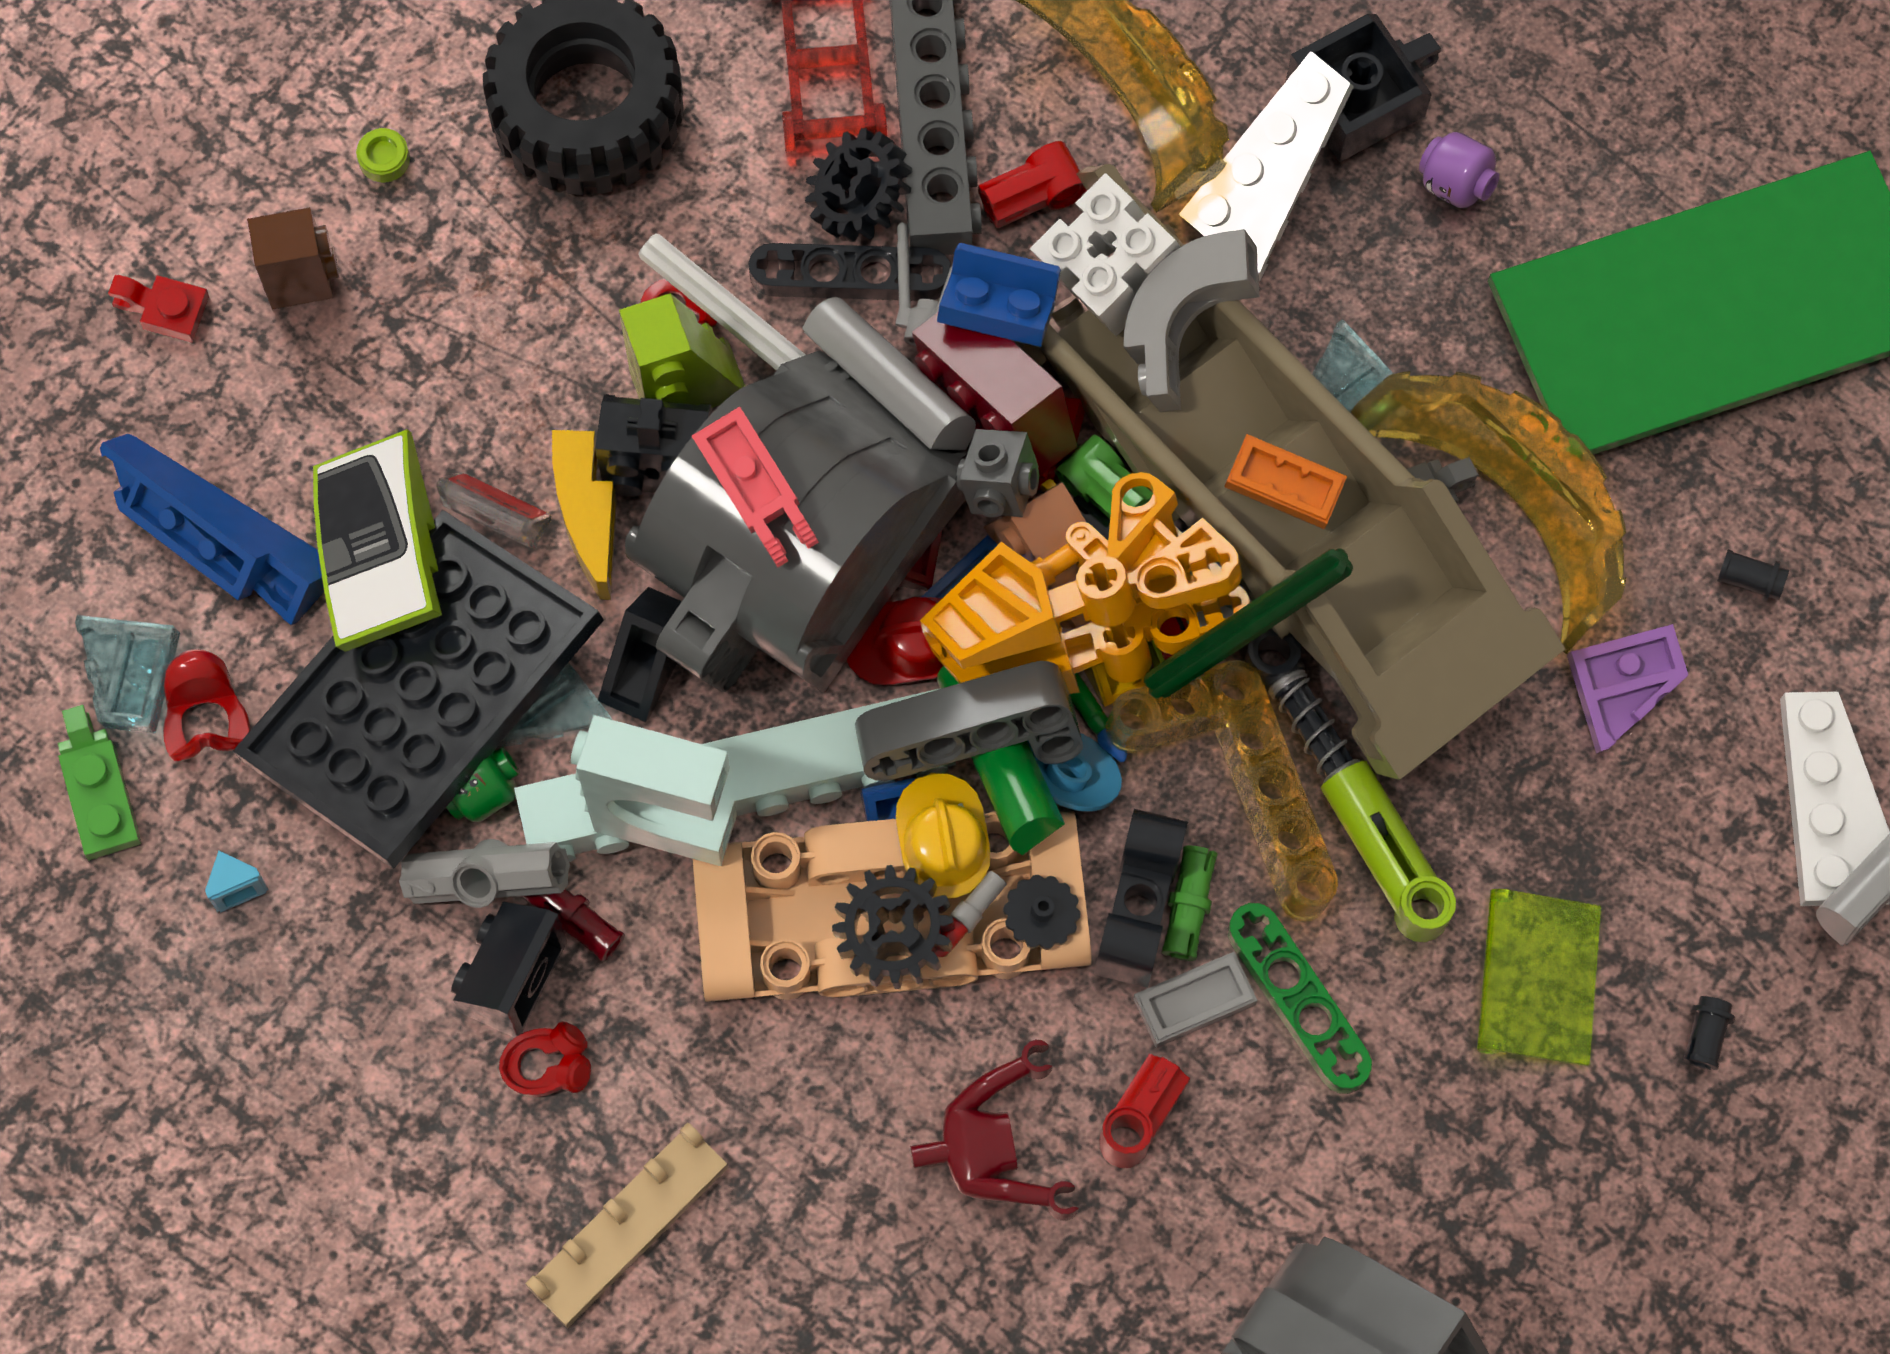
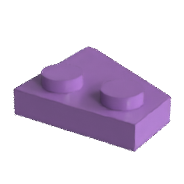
(1625, 680)

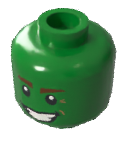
(488, 788)

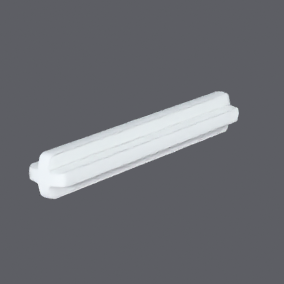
(718, 302)

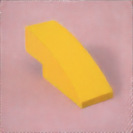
(585, 506)

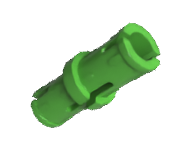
(1189, 903)

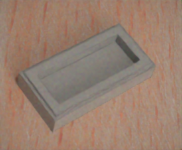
(1195, 999)

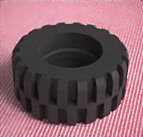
(594, 149)

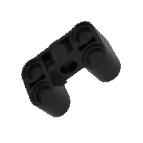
(1147, 871)

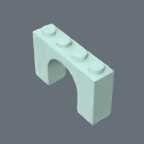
(655, 789)

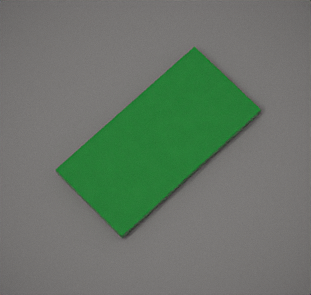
(1707, 305)

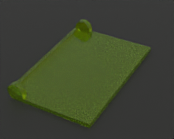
(1539, 977)

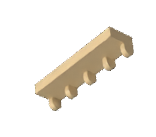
(627, 1226)

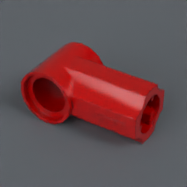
(1043, 181)
(1144, 1109)

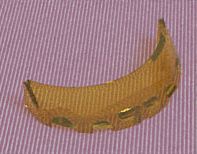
(1155, 84)
(1533, 461)

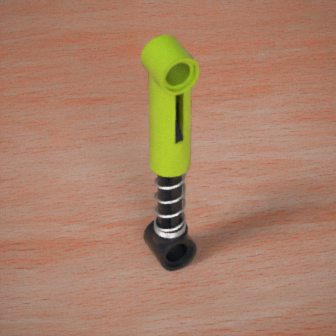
(1356, 796)

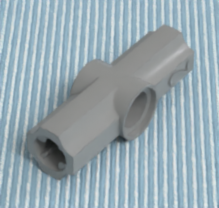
(484, 873)

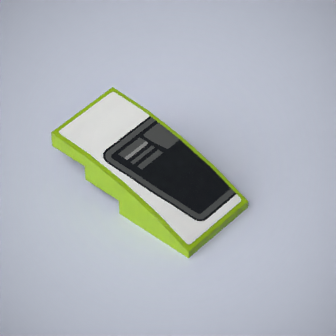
(375, 541)

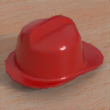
(895, 645)

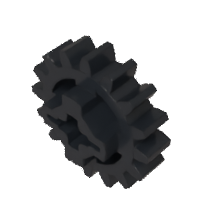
(858, 185)
(879, 944)

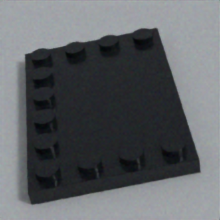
(403, 722)

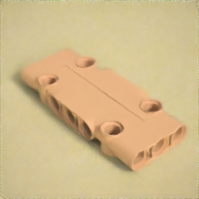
(763, 917)

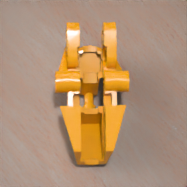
(1123, 584)

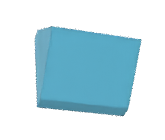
(233, 883)

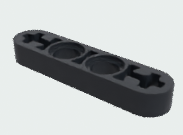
(850, 262)

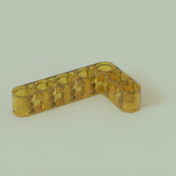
(1247, 768)

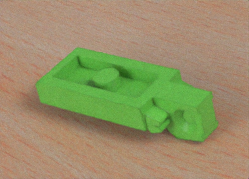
(96, 787)

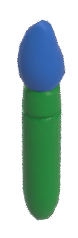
(1095, 718)

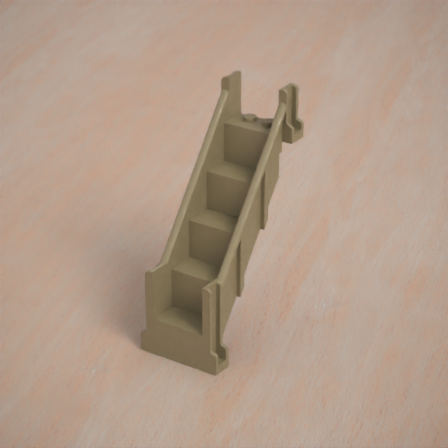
(1425, 619)

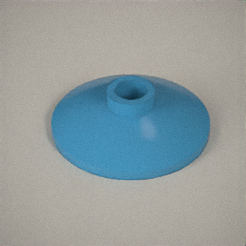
(1085, 782)

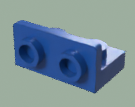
(999, 294)

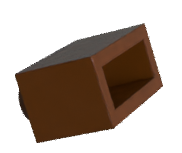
(293, 258)

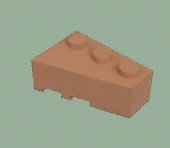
(1042, 533)

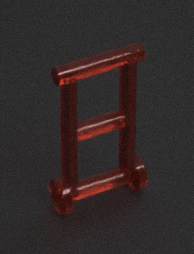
(854, 54)

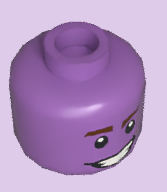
(1459, 169)

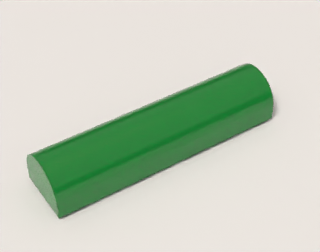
(1015, 790)

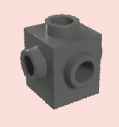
(998, 473)

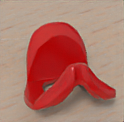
(193, 680)

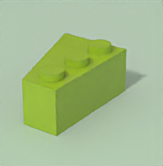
(676, 356)

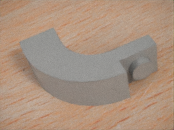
(1174, 294)

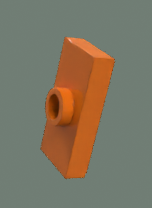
(1285, 481)

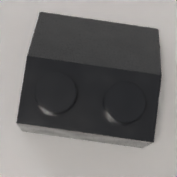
(510, 967)

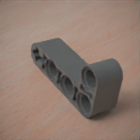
(972, 720)

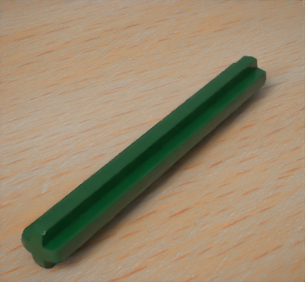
(1249, 623)

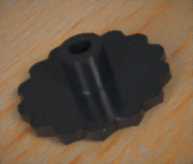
(1041, 912)

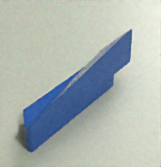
(214, 530)

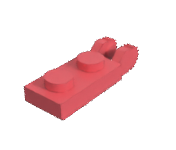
(752, 480)

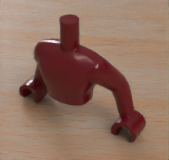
(981, 1142)

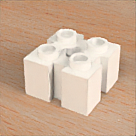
(1107, 225)

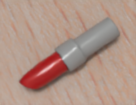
(969, 912)

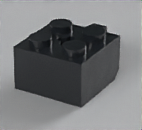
(1385, 81)
(642, 440)

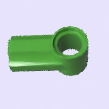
(1093, 474)

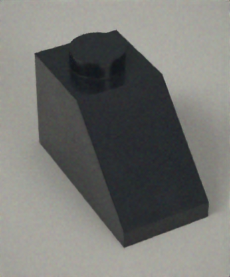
(636, 668)

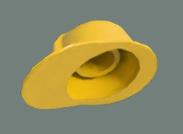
(941, 836)

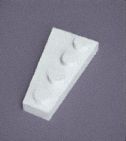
(1272, 160)
(1830, 794)

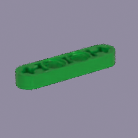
(1305, 994)

